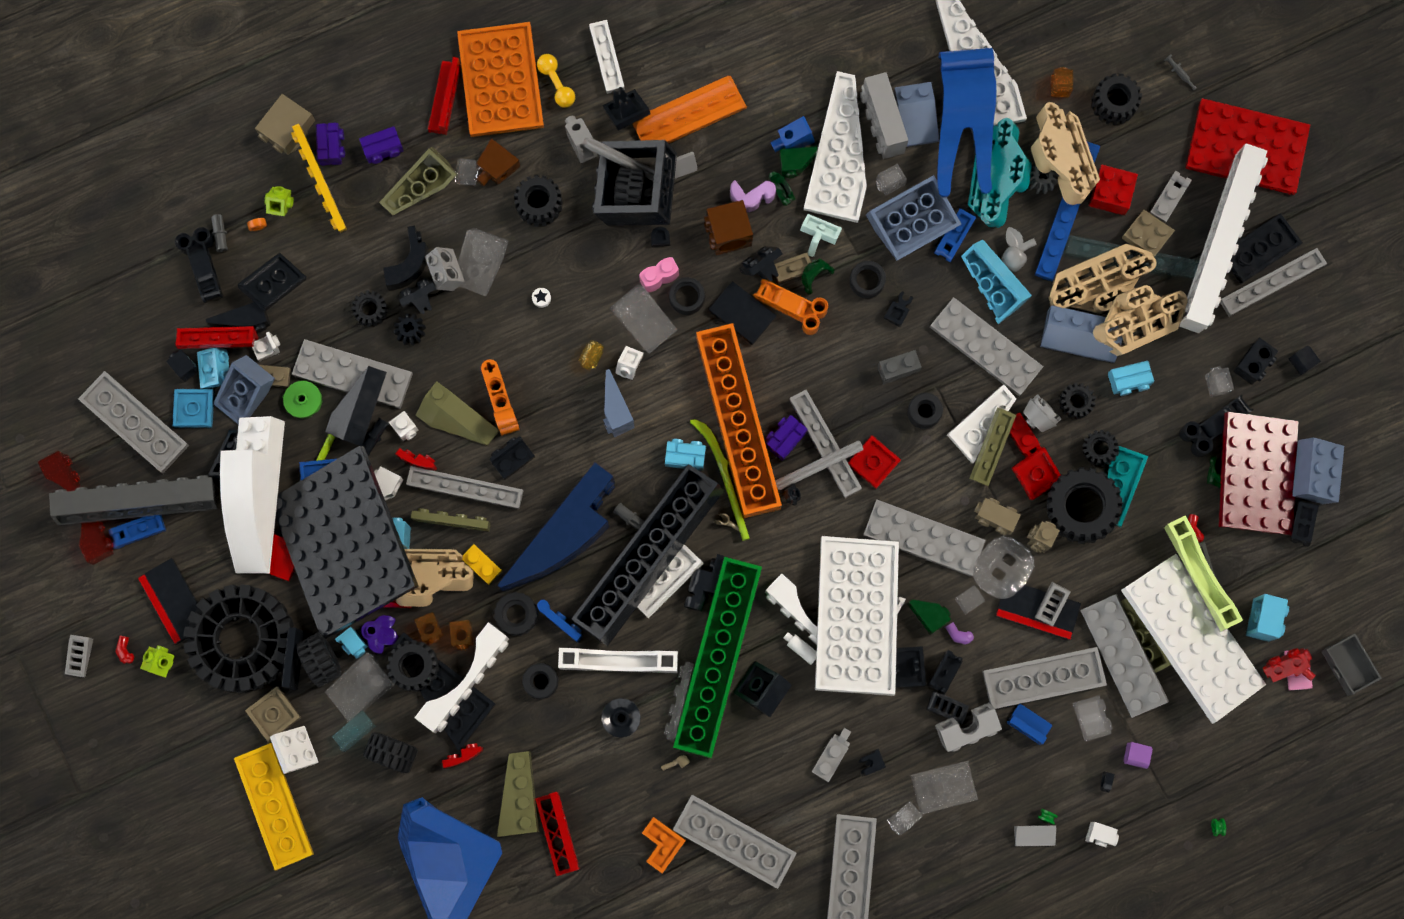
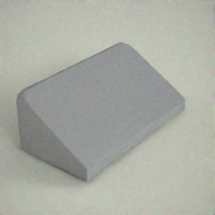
(685, 164)
(1035, 835)

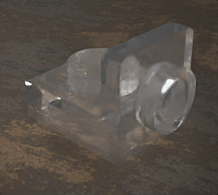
(904, 818)

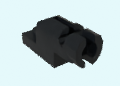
(703, 583)

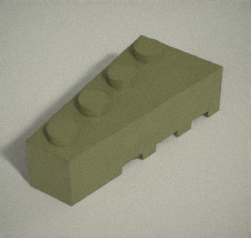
(518, 802)

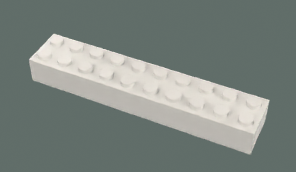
(1223, 238)

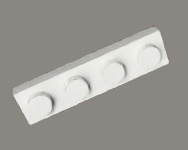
(606, 56)

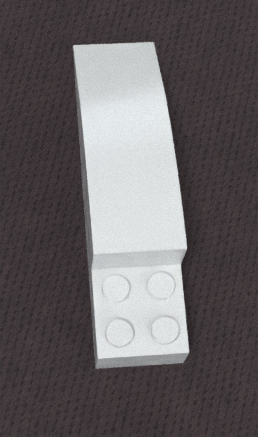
(250, 492)

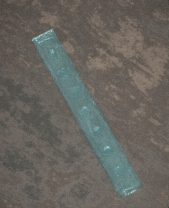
(1165, 263)

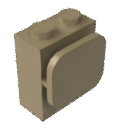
(278, 123)

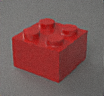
(1113, 190)

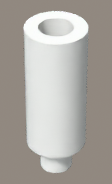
(801, 648)

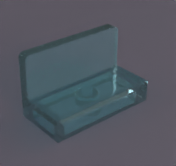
(353, 731)

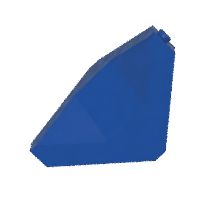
(445, 859)

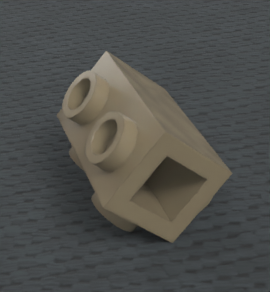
(997, 516)
(1042, 536)

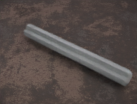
(617, 157)
(819, 465)

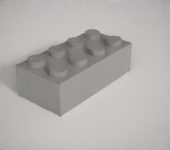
(884, 116)

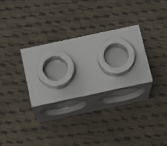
(444, 269)

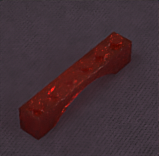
(93, 540)

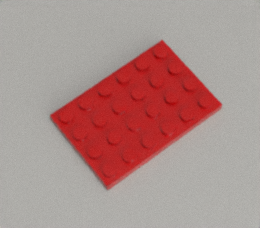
(1225, 129)

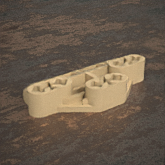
(1055, 152)
(1105, 283)
(1139, 313)
(449, 575)

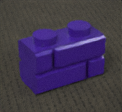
(329, 144)
(381, 145)
(786, 437)

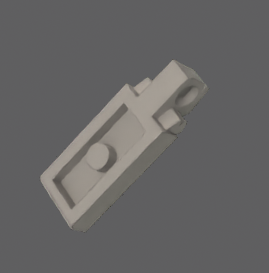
(832, 755)

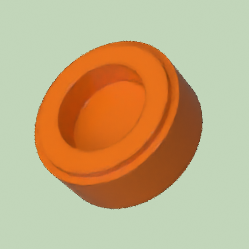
(257, 224)

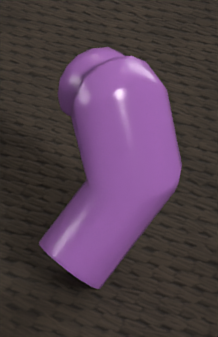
(959, 636)

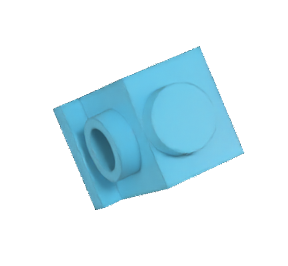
(352, 642)

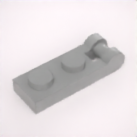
(1170, 197)

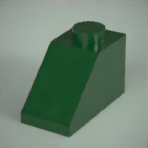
(796, 160)
(930, 614)

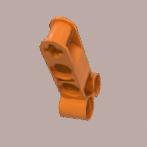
(792, 304)
(503, 415)

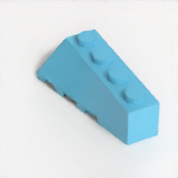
(995, 281)

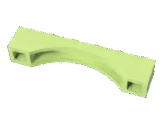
(1214, 596)

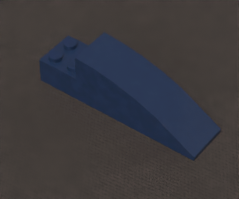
(566, 533)

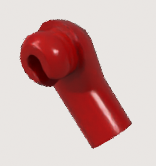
(1193, 519)
(122, 652)

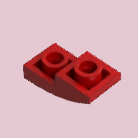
(420, 461)
(468, 754)

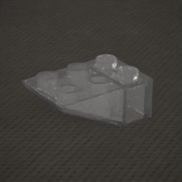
(944, 787)

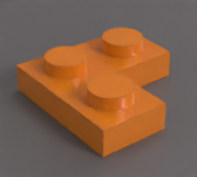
(667, 842)

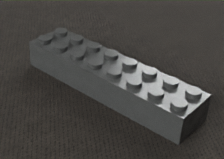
(133, 500)

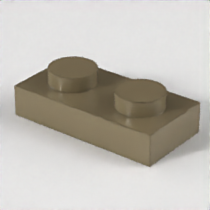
(792, 267)
(281, 375)

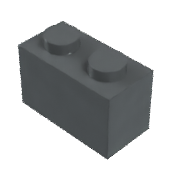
(899, 367)

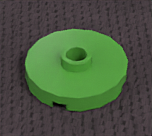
(309, 406)

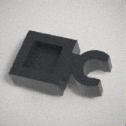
(897, 311)

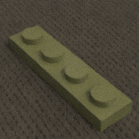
(992, 446)
(442, 518)

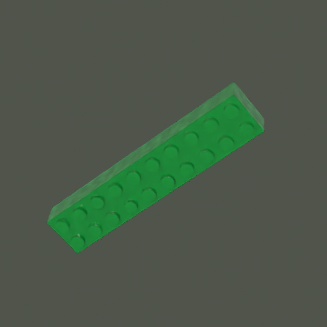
(717, 657)

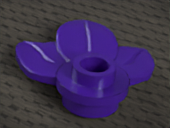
(383, 633)

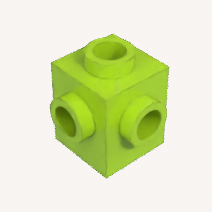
(278, 201)
(157, 661)

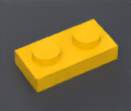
(481, 564)

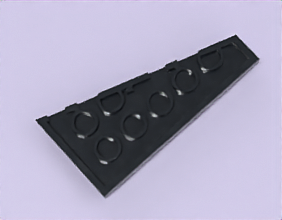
(471, 711)

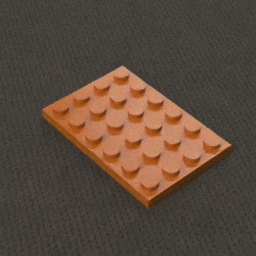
(500, 79)

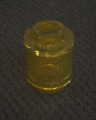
(591, 355)

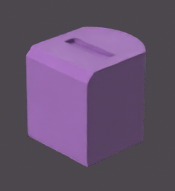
(1138, 755)

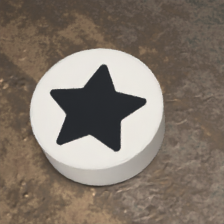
(541, 297)

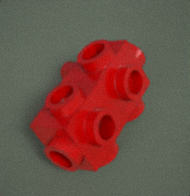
(1295, 663)

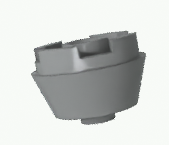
(1040, 414)

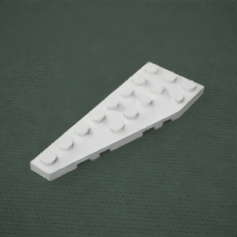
(963, 35)
(839, 167)

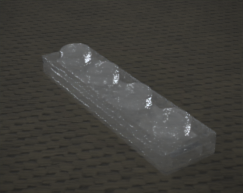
(680, 693)

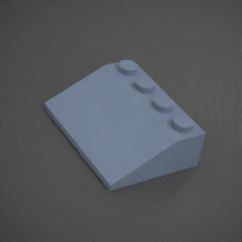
(913, 218)

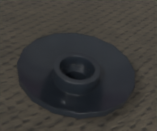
(621, 707)

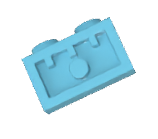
(212, 367)

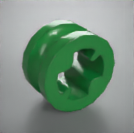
(1047, 816)
(1218, 827)

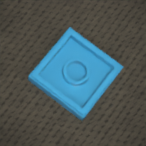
(193, 408)

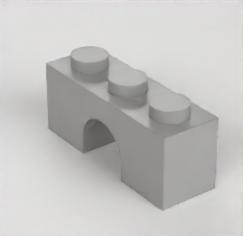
(984, 724)

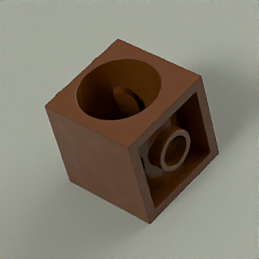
(728, 227)

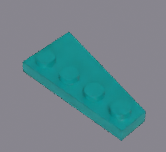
(1126, 473)

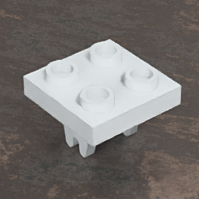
(294, 749)

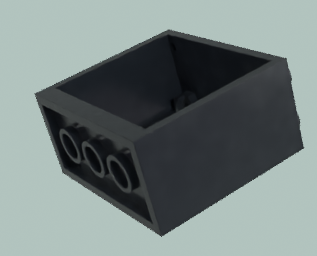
(660, 209)

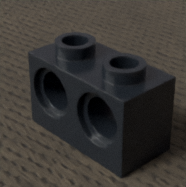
(1253, 359)

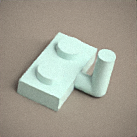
(819, 230)

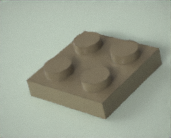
(1148, 233)
(273, 713)

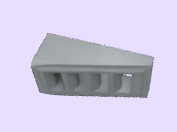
(1065, 593)
(72, 647)

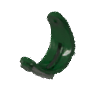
(778, 180)
(812, 270)
(1213, 477)

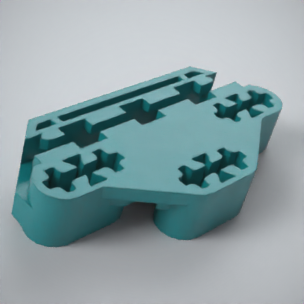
(1006, 175)

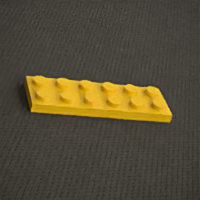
(273, 806)

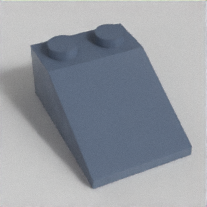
(918, 113)
(243, 389)
(617, 415)

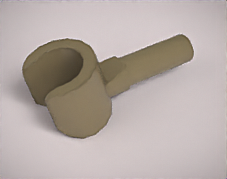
(726, 521)
(681, 760)

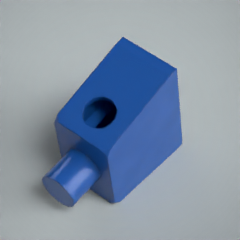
(794, 136)

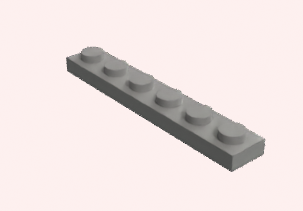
(1273, 282)
(824, 442)
(464, 487)

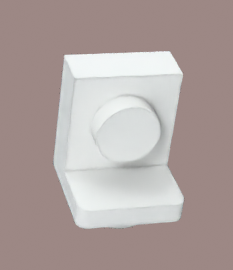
(266, 347)
(628, 362)
(404, 426)

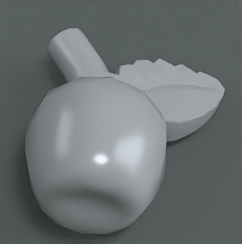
(1014, 255)

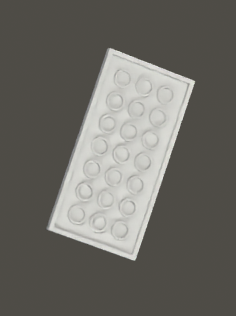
(857, 616)
(1186, 632)

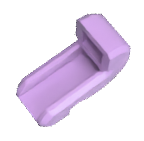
(753, 198)

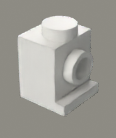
(1102, 834)

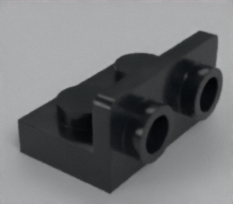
(511, 457)

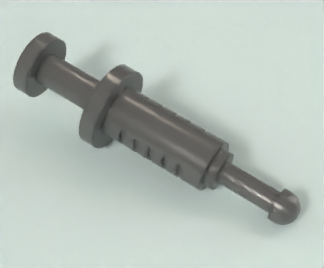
(1180, 72)

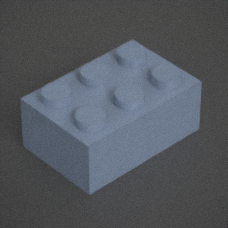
(1318, 471)

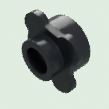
(792, 495)

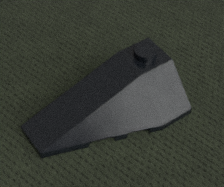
(355, 411)

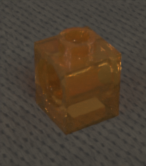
(1062, 82)
(423, 622)
(458, 626)

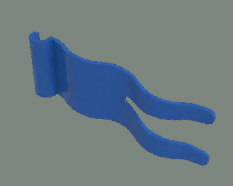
(967, 103)

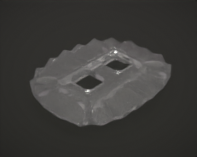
(992, 557)

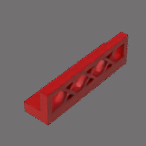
(444, 96)
(216, 337)
(564, 831)

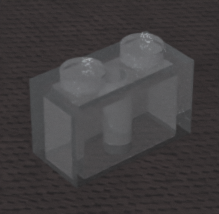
(1092, 718)

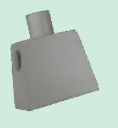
(576, 133)

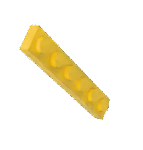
(314, 171)

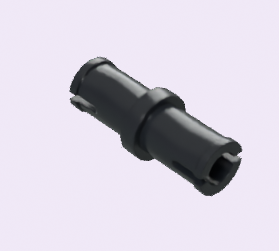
(374, 435)

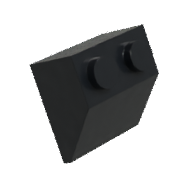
(762, 688)

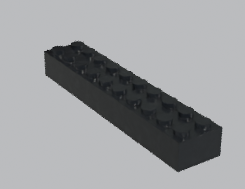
(647, 555)

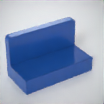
(1029, 724)

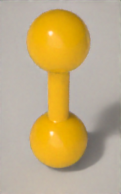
(547, 65)

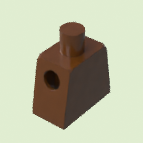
(496, 164)

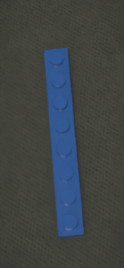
(1059, 233)

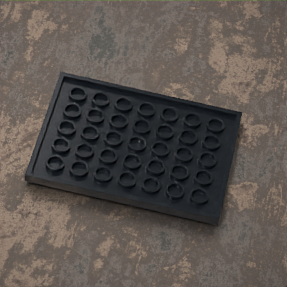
(343, 543)

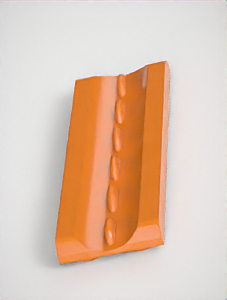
(691, 112)

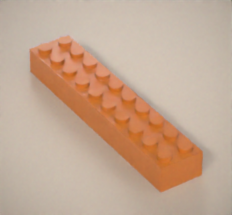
(738, 421)

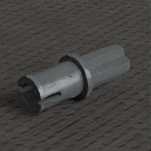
(219, 233)
(630, 517)

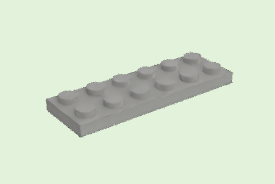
(986, 346)
(342, 369)
(133, 422)
(924, 537)
(1124, 655)
(1044, 678)
(734, 841)
(852, 867)

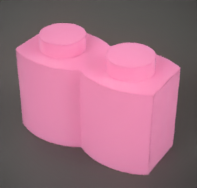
(662, 273)

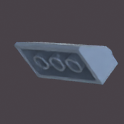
(1073, 334)

